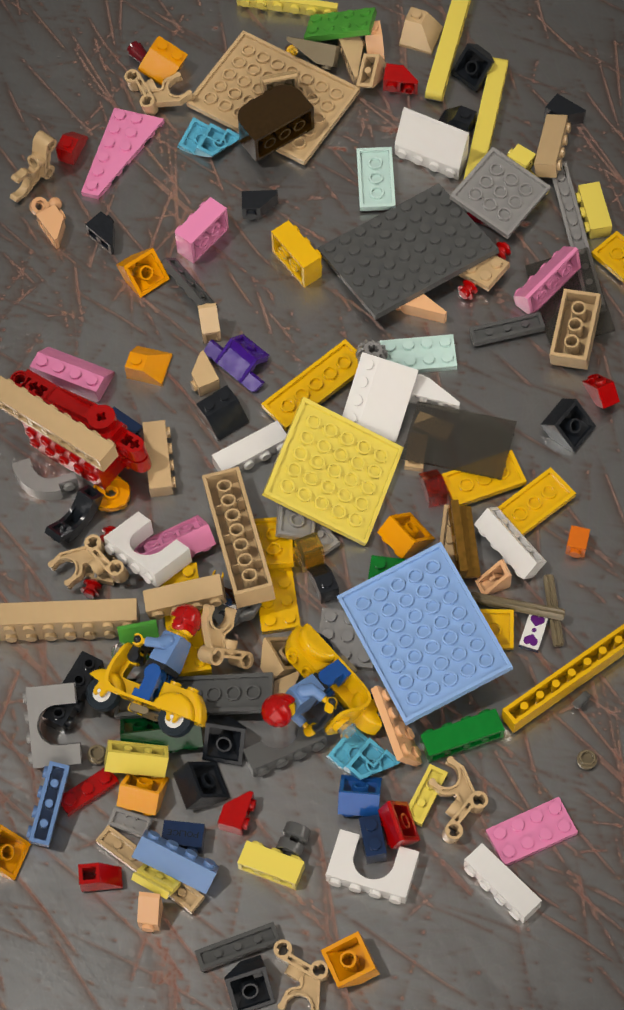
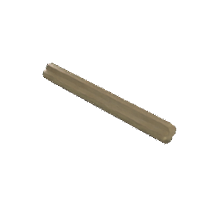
(518, 606)

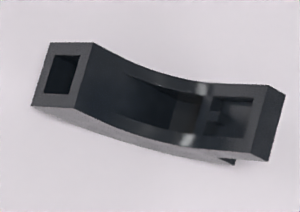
(78, 517)

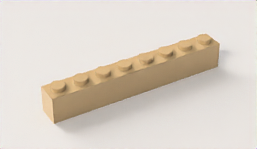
(56, 425)

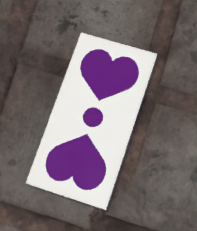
(533, 633)

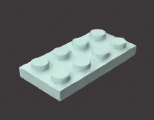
(375, 178)
(423, 353)

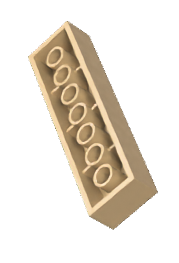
(238, 537)
(66, 619)

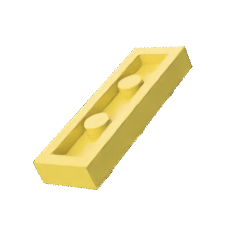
(424, 795)

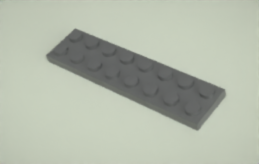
(221, 693)

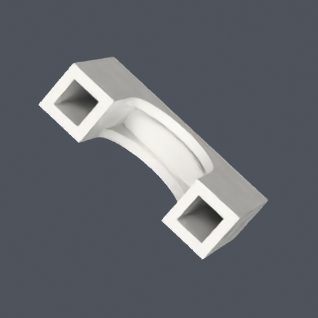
(153, 568)
(393, 886)

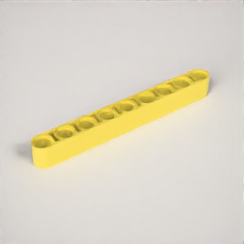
(447, 50)
(487, 113)

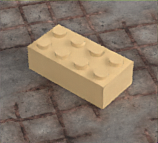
(575, 329)

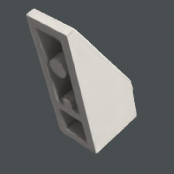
(429, 392)

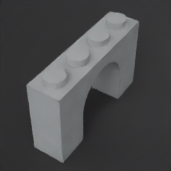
(38, 700)

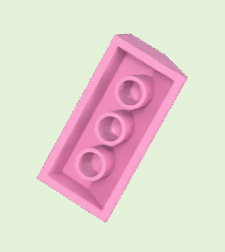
(548, 280)
(72, 373)
(192, 533)

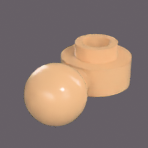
(42, 202)

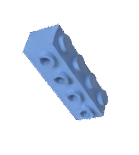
(50, 800)
(175, 861)

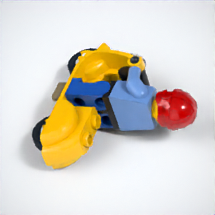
(323, 675)
(176, 706)

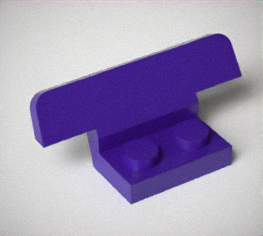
(239, 359)

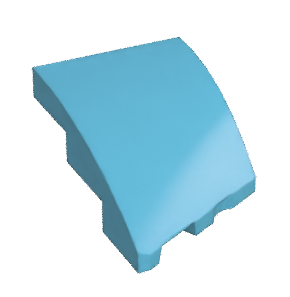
(206, 139)
(361, 756)

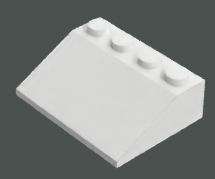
(432, 144)
(380, 395)

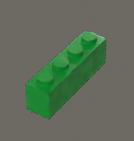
(461, 735)

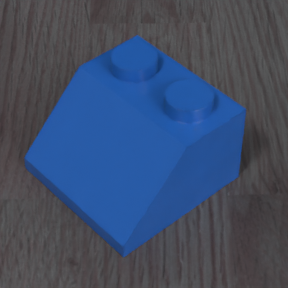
(359, 796)

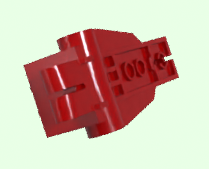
(95, 417)

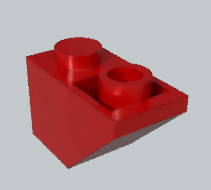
(399, 79)
(601, 390)
(236, 813)
(99, 877)

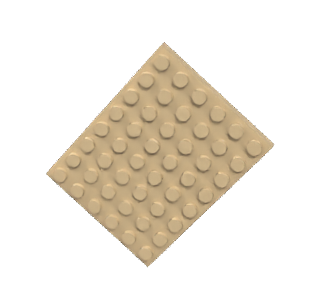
(237, 81)

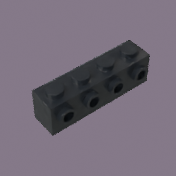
(63, 716)

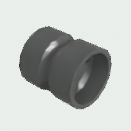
(294, 837)

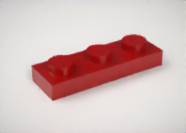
(88, 791)

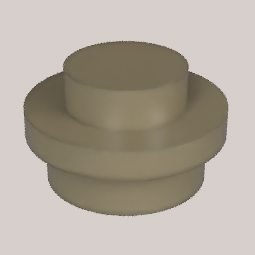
(96, 754)
(586, 759)

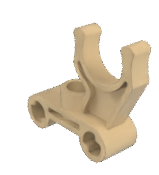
(155, 97)
(38, 165)
(90, 557)
(219, 647)
(463, 803)
(304, 974)

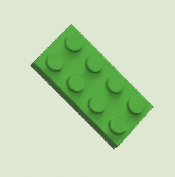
(340, 24)

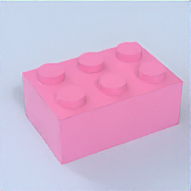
(201, 230)

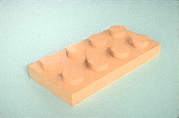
(399, 734)

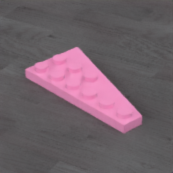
(119, 146)

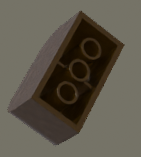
(274, 120)

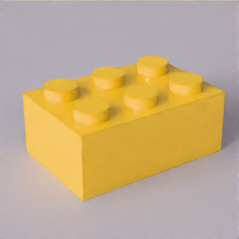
(296, 253)

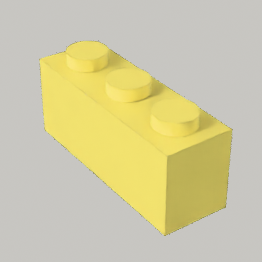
(594, 210)
(136, 758)
(271, 864)

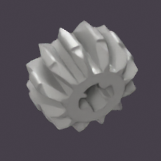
(372, 348)

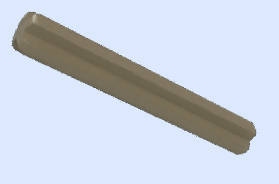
(551, 599)

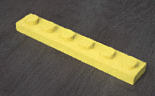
(303, 7)

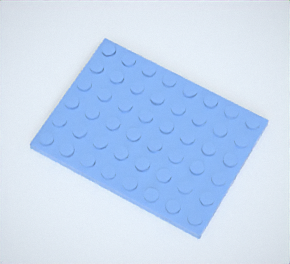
(424, 633)

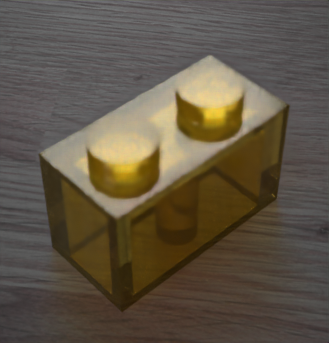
(308, 552)

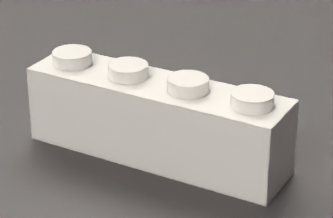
(251, 449)
(510, 543)
(502, 883)

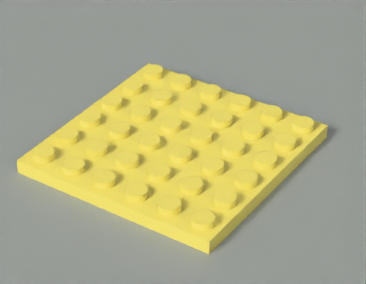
(333, 471)

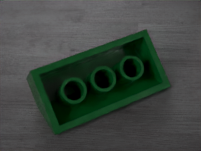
(148, 732)

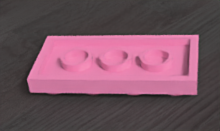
(531, 831)

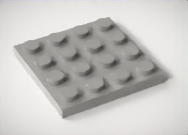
(500, 192)

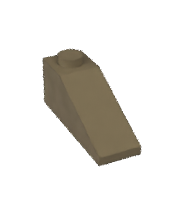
(318, 52)

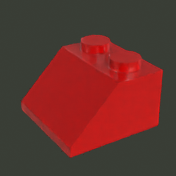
(398, 824)

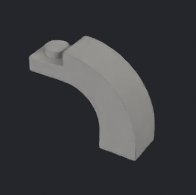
(40, 487)

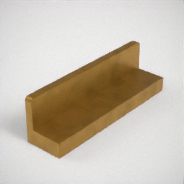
(464, 540)

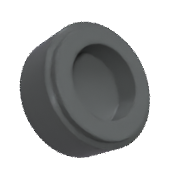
(581, 700)

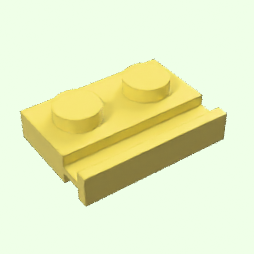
(156, 881)

